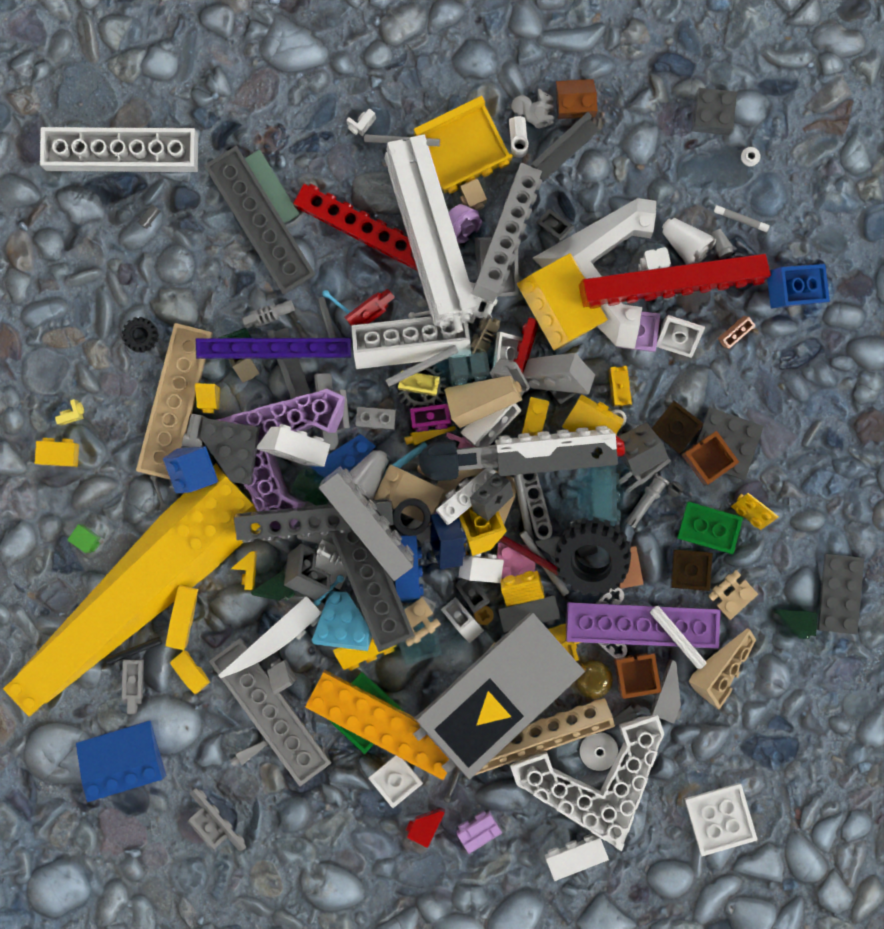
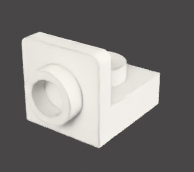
(364, 122)

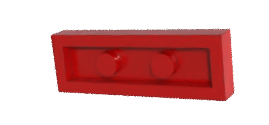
(525, 346)

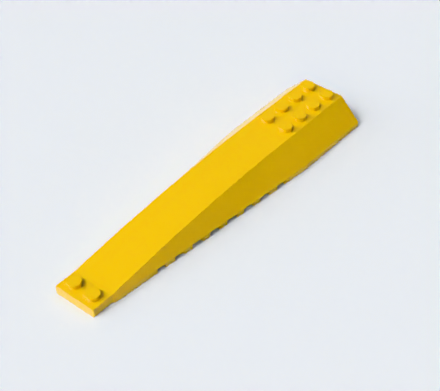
(174, 551)

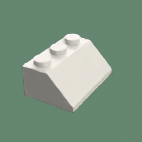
(295, 446)

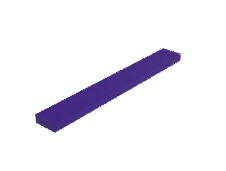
(272, 348)

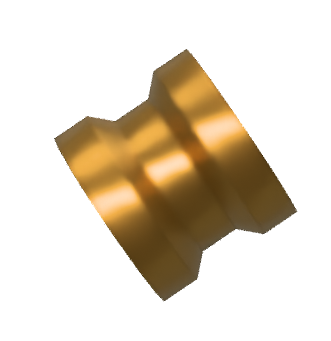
(485, 612)

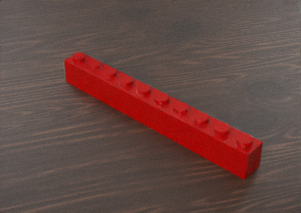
(674, 280)

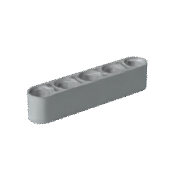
(538, 502)

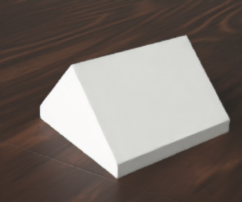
(679, 336)
(505, 347)

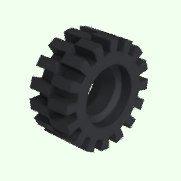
(151, 334)

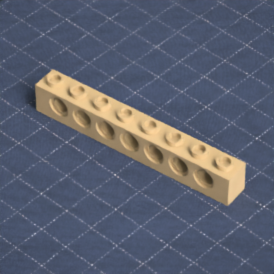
(550, 739)

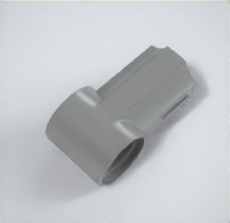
(193, 435)

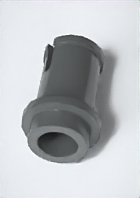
(149, 216)

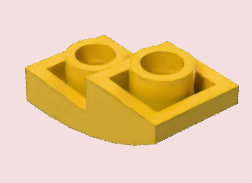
(189, 672)

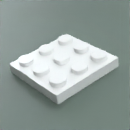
(720, 819)

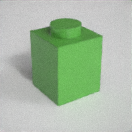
(84, 539)

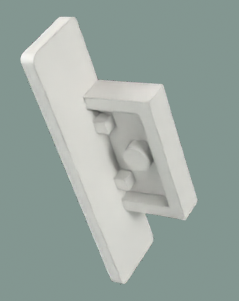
(459, 500)

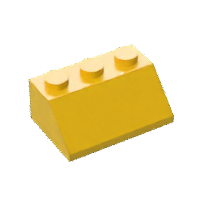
(480, 533)
(351, 658)

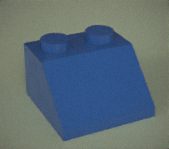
(190, 469)

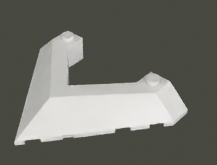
(596, 241)
(602, 811)

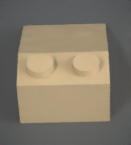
(402, 485)

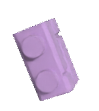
(478, 831)

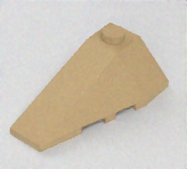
(716, 676)

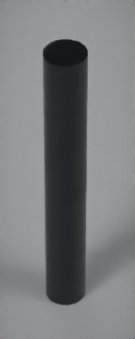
(134, 650)

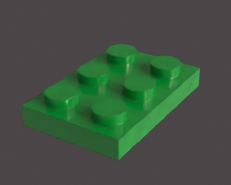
(710, 527)

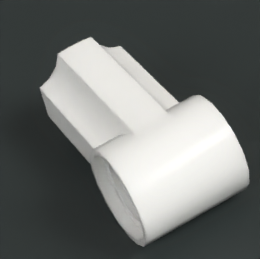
(518, 136)

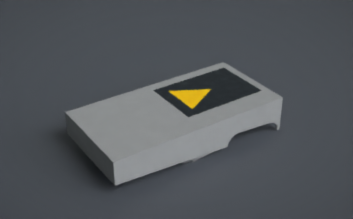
(498, 696)

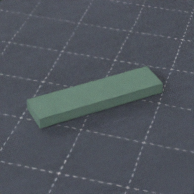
(272, 186)

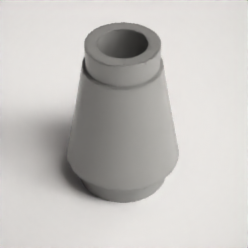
(723, 246)

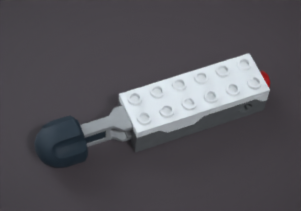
(525, 453)

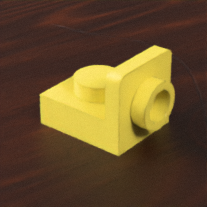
(69, 416)

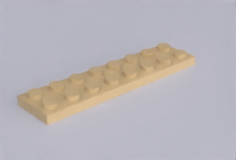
(173, 400)

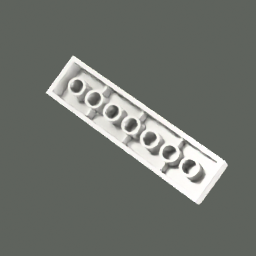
(119, 149)

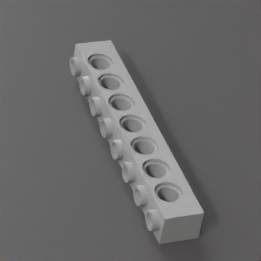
(521, 190)

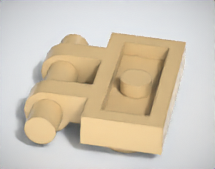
(736, 599)
(419, 613)

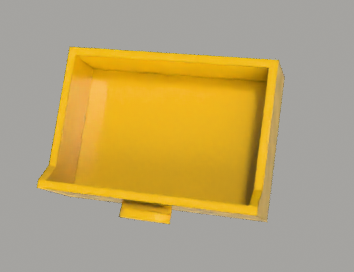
(590, 415)

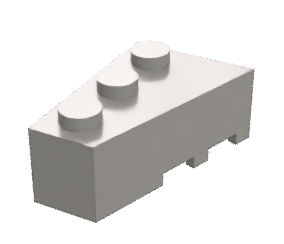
(559, 373)

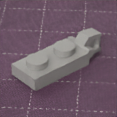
(132, 684)

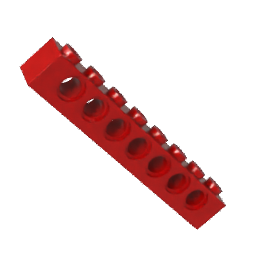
(304, 203)

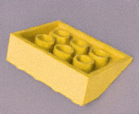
(557, 302)

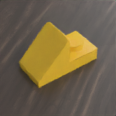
(249, 564)

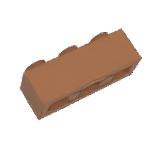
(736, 332)

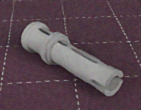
(651, 492)

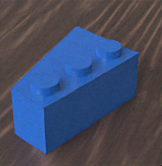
(408, 584)

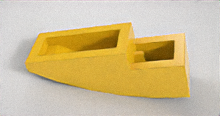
(182, 617)

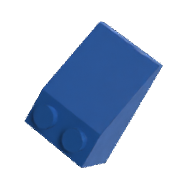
(798, 286)

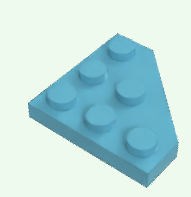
(342, 624)

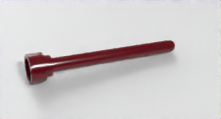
(529, 554)

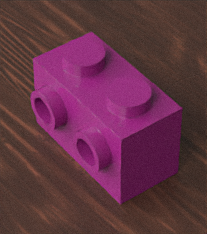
(430, 416)

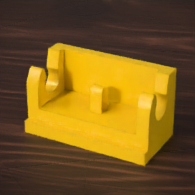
(619, 386)

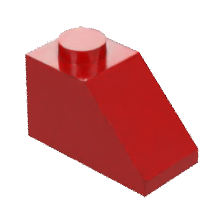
(424, 826)

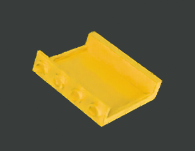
(467, 145)

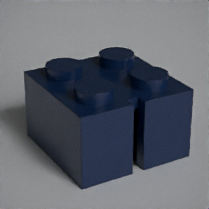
(447, 542)

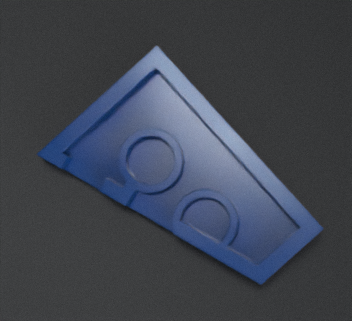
(346, 456)

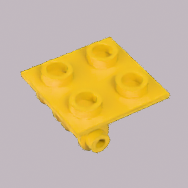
(754, 511)

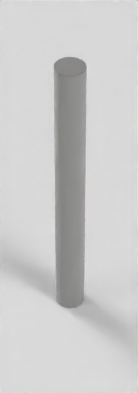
(384, 139)
(421, 366)
(523, 505)
(532, 546)

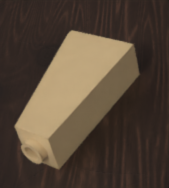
(481, 398)

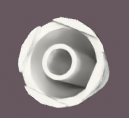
(688, 240)

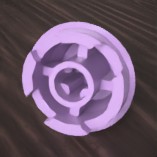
(464, 221)

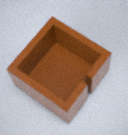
(710, 458)
(637, 675)

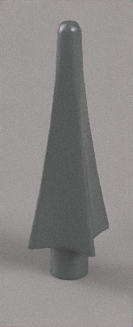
(626, 714)

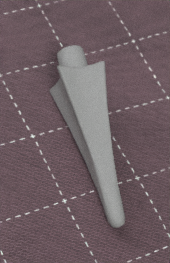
(244, 755)

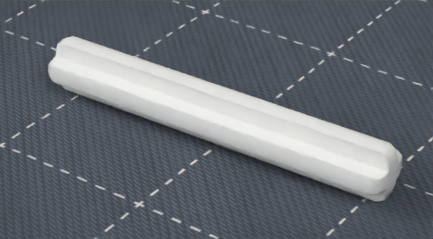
(678, 637)

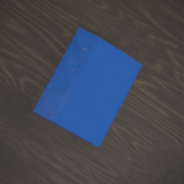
(119, 761)

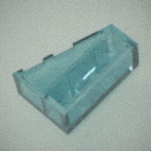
(604, 494)

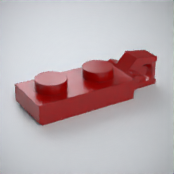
(370, 309)

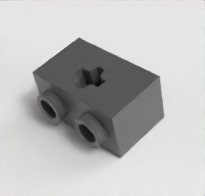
(491, 496)

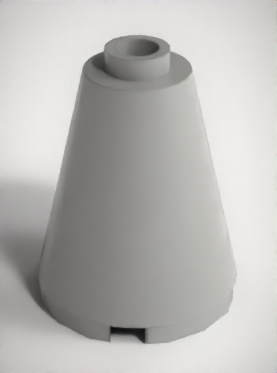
(370, 472)

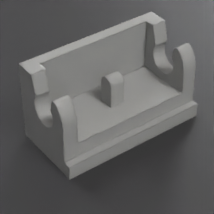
(509, 368)

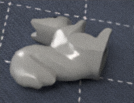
(536, 112)

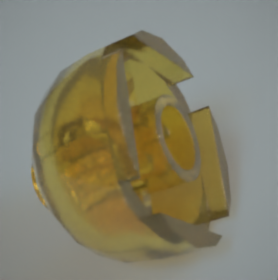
(595, 680)

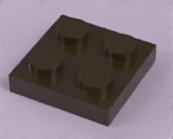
(677, 427)
(691, 570)

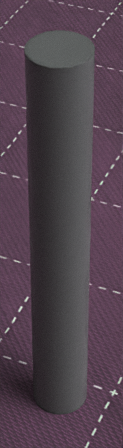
(326, 317)

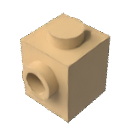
(473, 195)

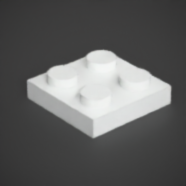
(395, 780)

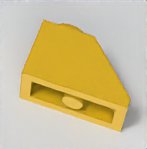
(207, 397)

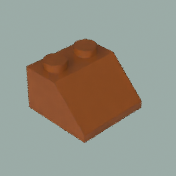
(576, 98)

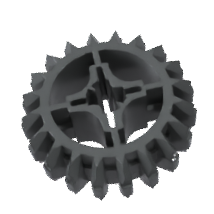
(426, 402)

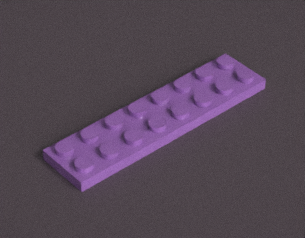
(638, 627)

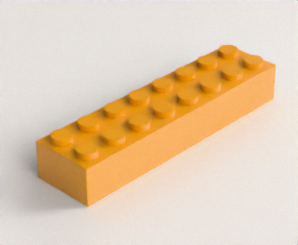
(375, 722)

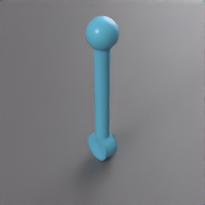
(326, 294)
(339, 579)

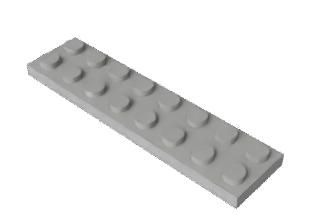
(272, 716)

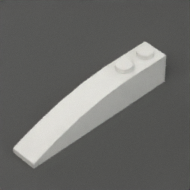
(279, 635)

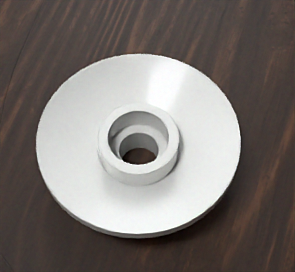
(594, 742)

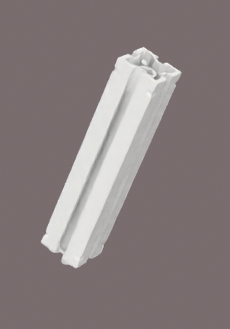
(430, 232)

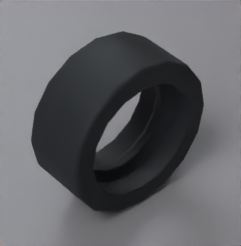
(397, 517)

